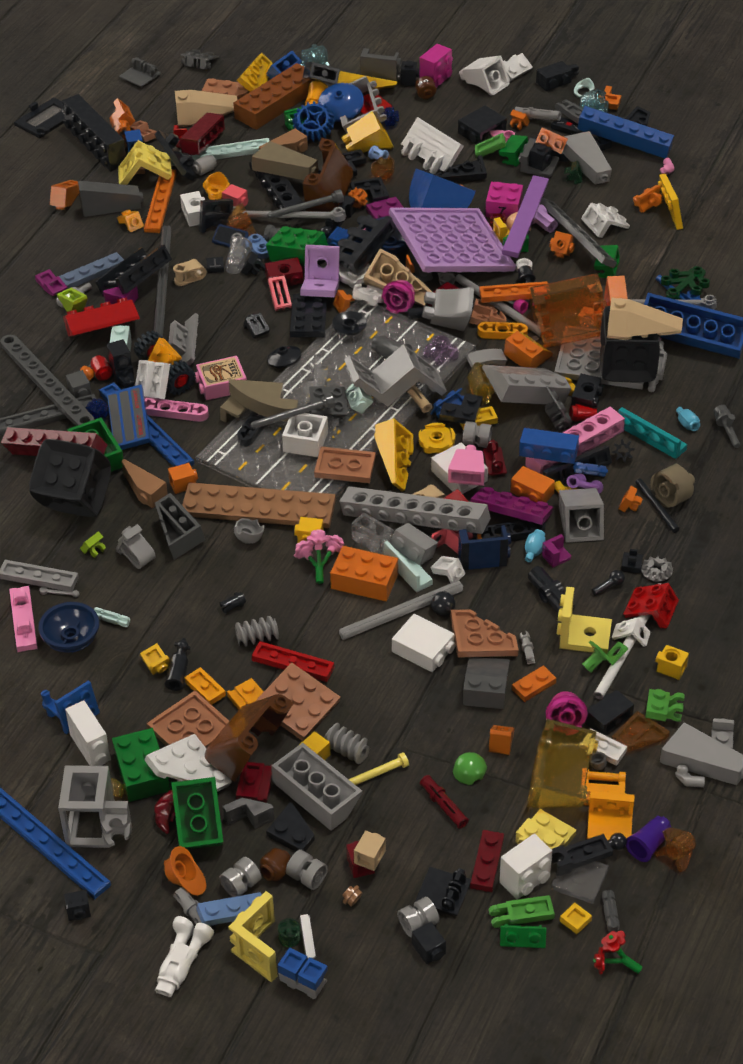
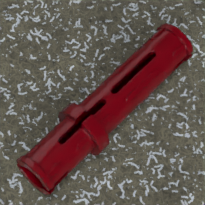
(429, 785)

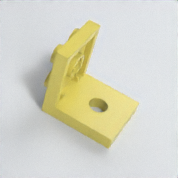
(147, 157)
(573, 627)
(247, 929)

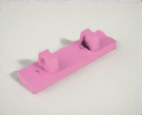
(23, 619)

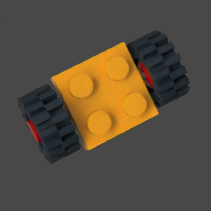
(156, 349)

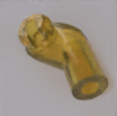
(117, 787)

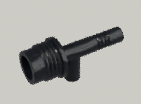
(526, 275)

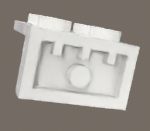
(600, 217)

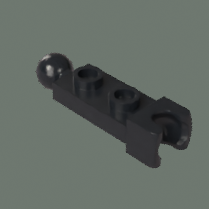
(330, 225)
(586, 852)

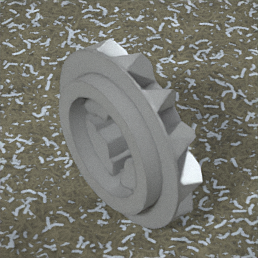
(653, 573)

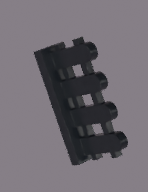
(371, 242)

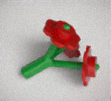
(612, 943)

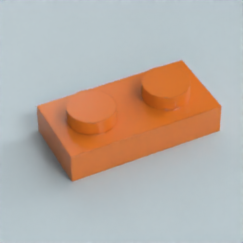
(534, 683)

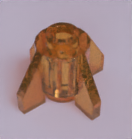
(241, 220)
(678, 846)

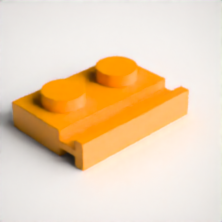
(245, 693)

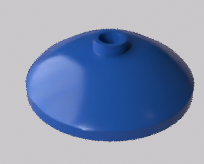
(343, 100)

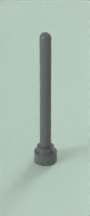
(336, 196)
(325, 402)

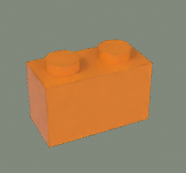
(532, 485)

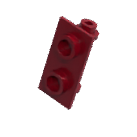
(494, 458)

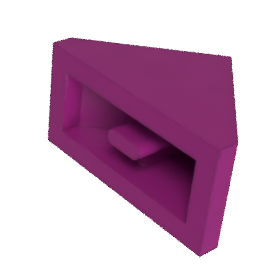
(115, 293)

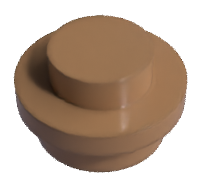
(352, 895)

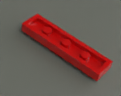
(282, 658)

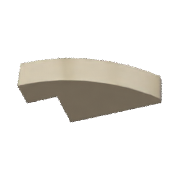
(261, 397)

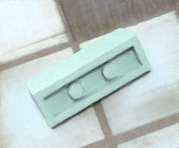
(409, 570)

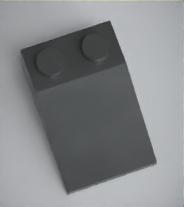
(486, 682)

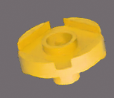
(431, 445)

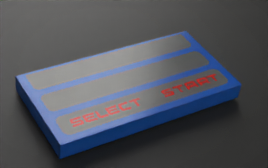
(129, 417)

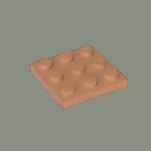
(310, 699)
(186, 718)

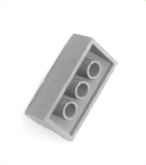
(316, 786)

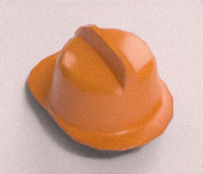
(184, 871)

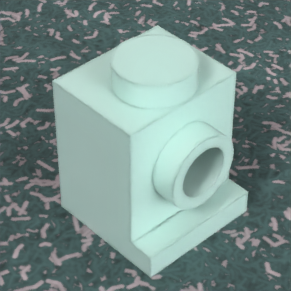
(358, 398)

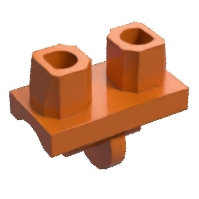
(552, 140)
(648, 199)

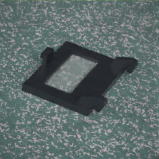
(42, 118)

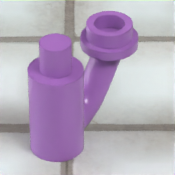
(579, 480)

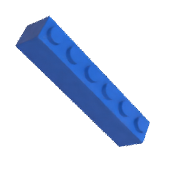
(625, 132)

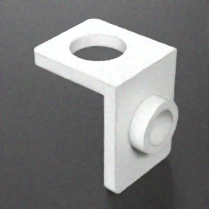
(631, 627)

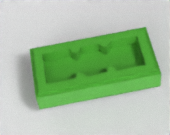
(490, 145)

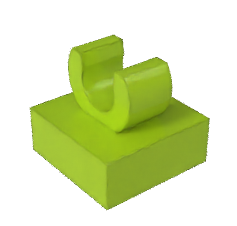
(92, 543)

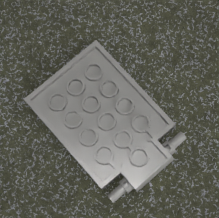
(585, 358)

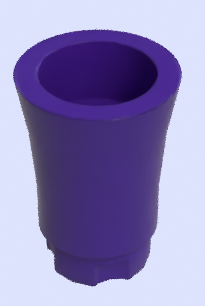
(647, 839)

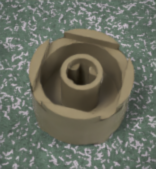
(672, 485)

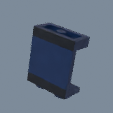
(483, 552)

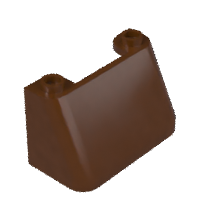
(335, 175)
(235, 744)

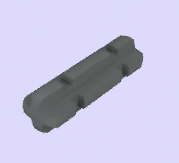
(610, 910)

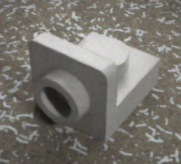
(723, 731)

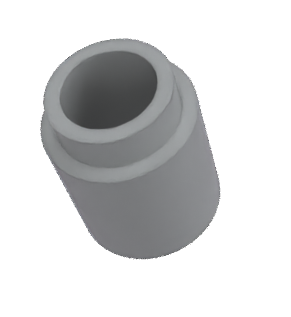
(204, 164)

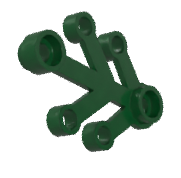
(694, 274)

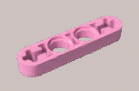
(175, 406)

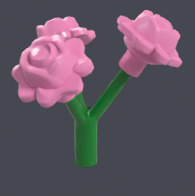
(317, 538)

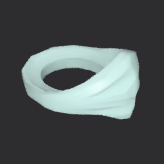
(587, 83)

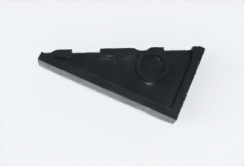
(466, 171)

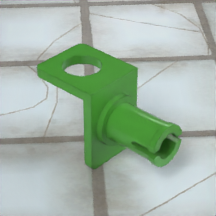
(599, 655)

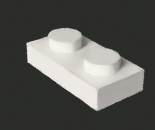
(612, 749)

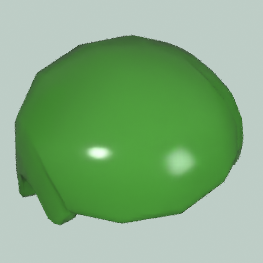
(469, 768)

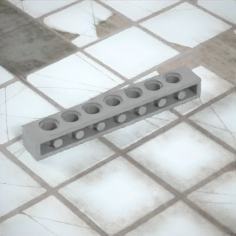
(416, 509)

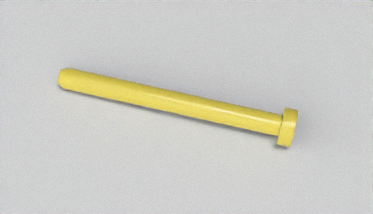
(400, 761)

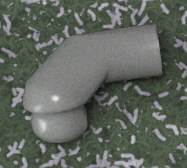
(688, 780)

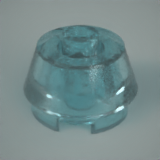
(594, 99)

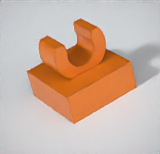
(520, 118)
(342, 301)
(630, 500)

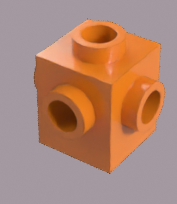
(562, 244)

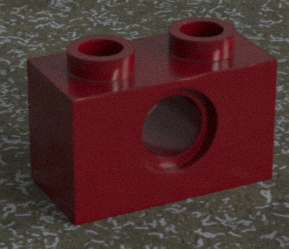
(290, 268)

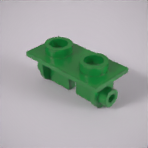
(523, 936)

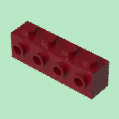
(202, 133)

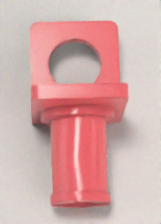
(449, 538)

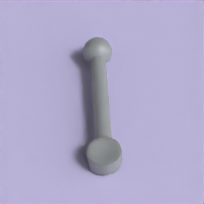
(43, 590)

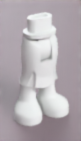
(180, 957)

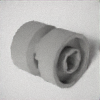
(477, 434)
(305, 868)
(242, 876)
(418, 916)

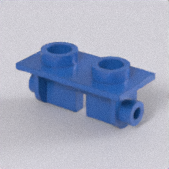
(452, 397)

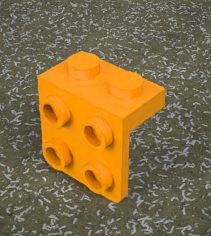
(610, 814)

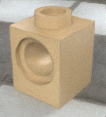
(369, 850)

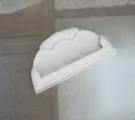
(307, 936)

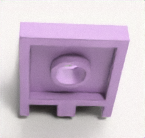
(321, 280)

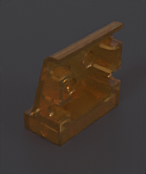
(568, 310)

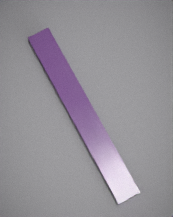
(525, 216)

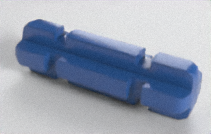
(590, 469)

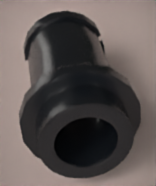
(233, 602)

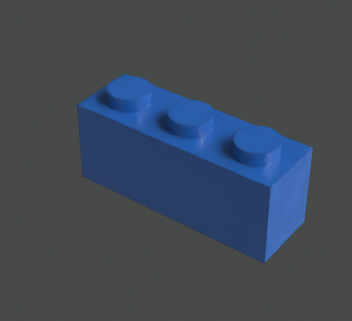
(549, 445)

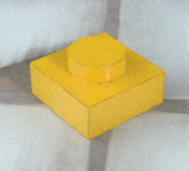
(575, 918)

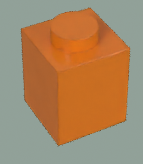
(180, 477)

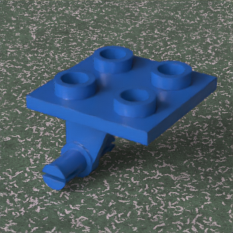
(57, 707)

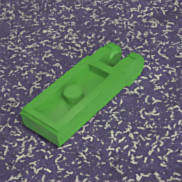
(522, 911)

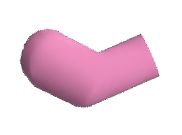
(668, 166)

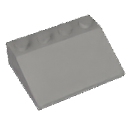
(526, 384)

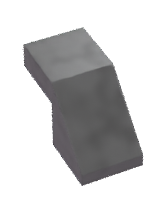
(257, 812)

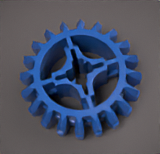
(315, 116)

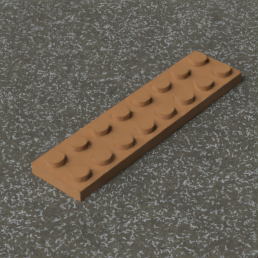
(262, 504)

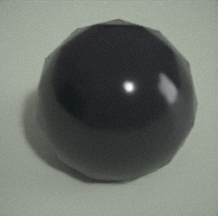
(443, 603)

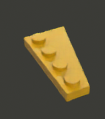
(671, 200)

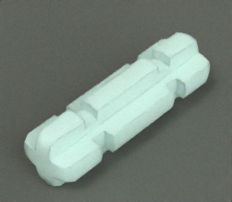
(112, 617)

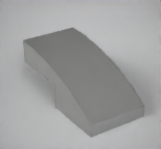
(487, 357)

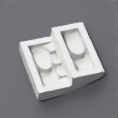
(153, 378)

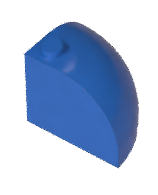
(436, 192)

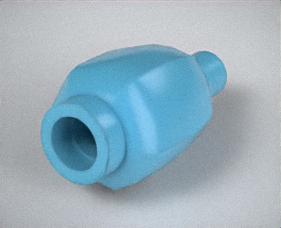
(688, 419)
(534, 544)

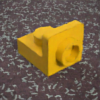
(500, 229)

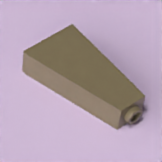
(283, 162)

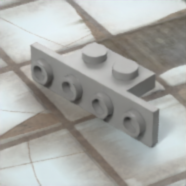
(184, 338)

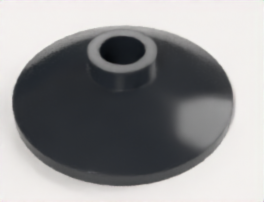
(349, 323)
(284, 356)

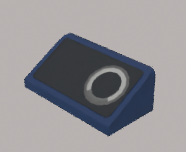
(226, 233)

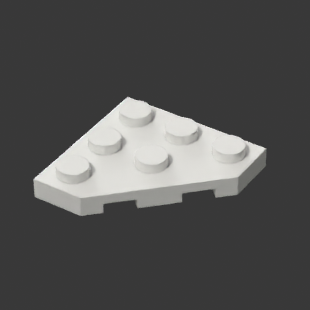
(185, 762)

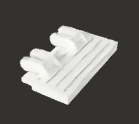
(430, 145)

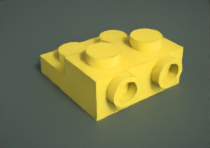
(547, 828)

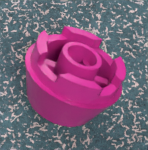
(398, 296)
(567, 708)

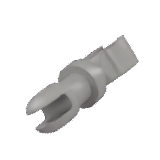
(527, 647)

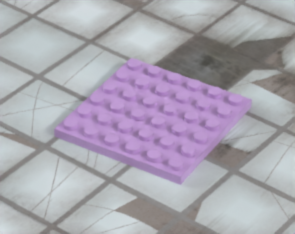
(451, 240)

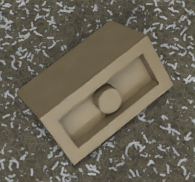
(231, 408)

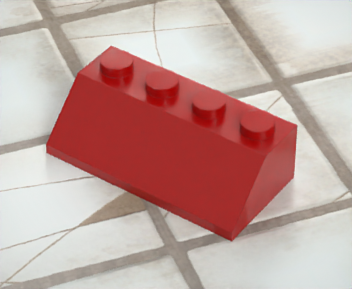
(101, 317)

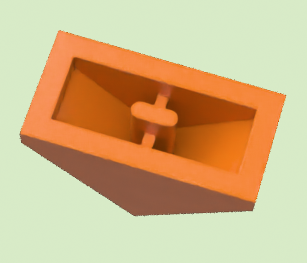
(501, 739)

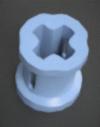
(378, 153)

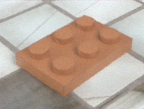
(345, 464)

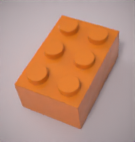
(364, 573)

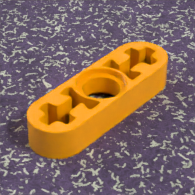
(485, 329)

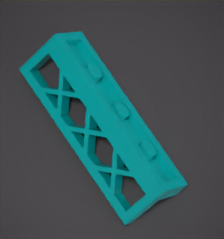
(652, 434)

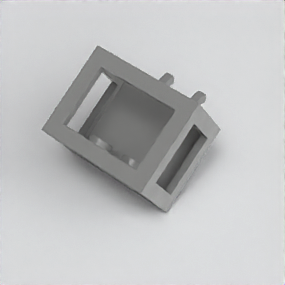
(92, 791)

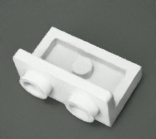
(517, 66)

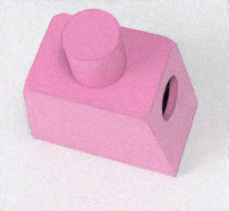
(467, 467)

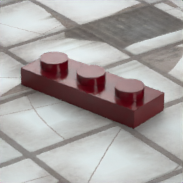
(487, 861)

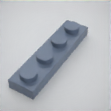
(91, 270)

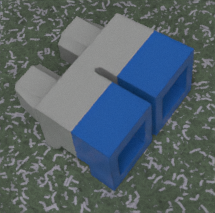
(302, 973)

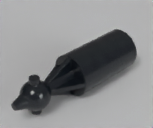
(177, 666)

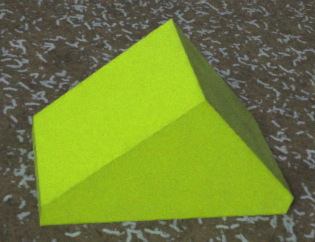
(72, 299)

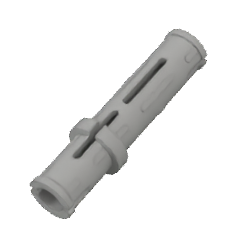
(540, 113)

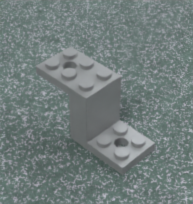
(394, 375)

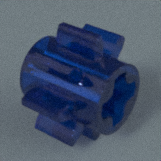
(392, 116)
(97, 408)

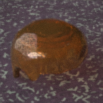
(383, 168)

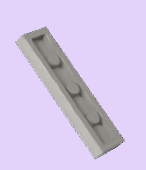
(38, 575)

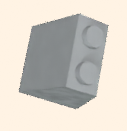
(581, 514)

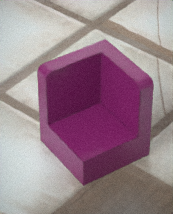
(554, 551)

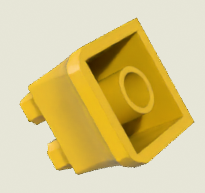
(365, 134)

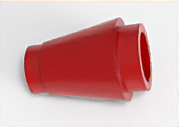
(581, 412)

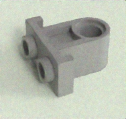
(135, 547)

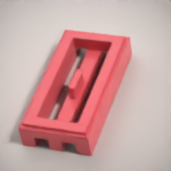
(281, 306)

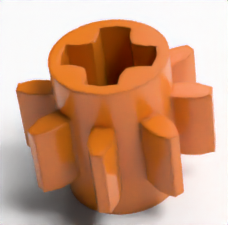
(359, 196)

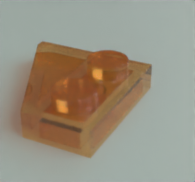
(640, 732)

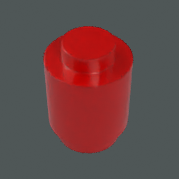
(101, 368)

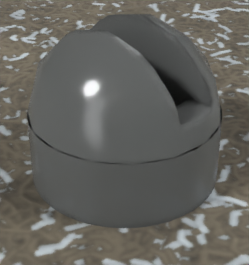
(598, 761)

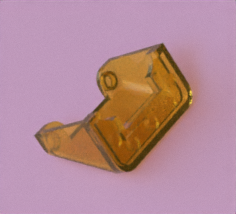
(561, 766)

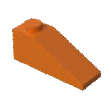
(64, 194)

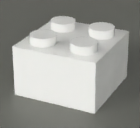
(305, 434)
(525, 866)

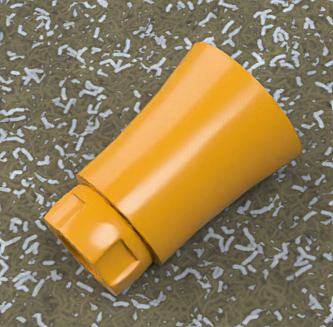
(314, 91)

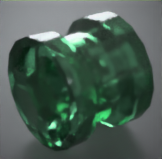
(291, 927)

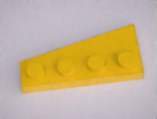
(255, 74)

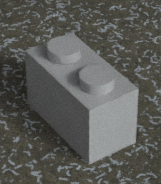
(413, 543)

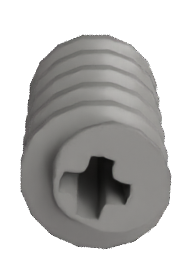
(256, 630)
(347, 744)

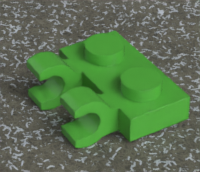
(663, 706)

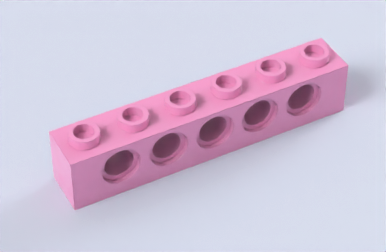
(591, 434)

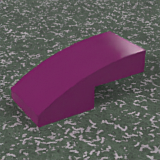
(50, 283)

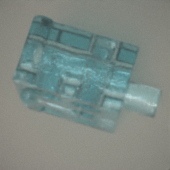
(314, 55)

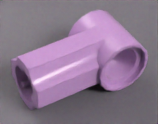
(544, 220)

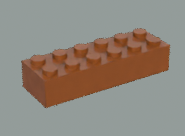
(272, 97)

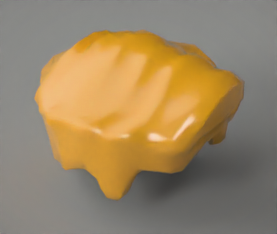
(215, 185)

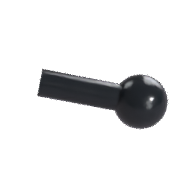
(615, 578)

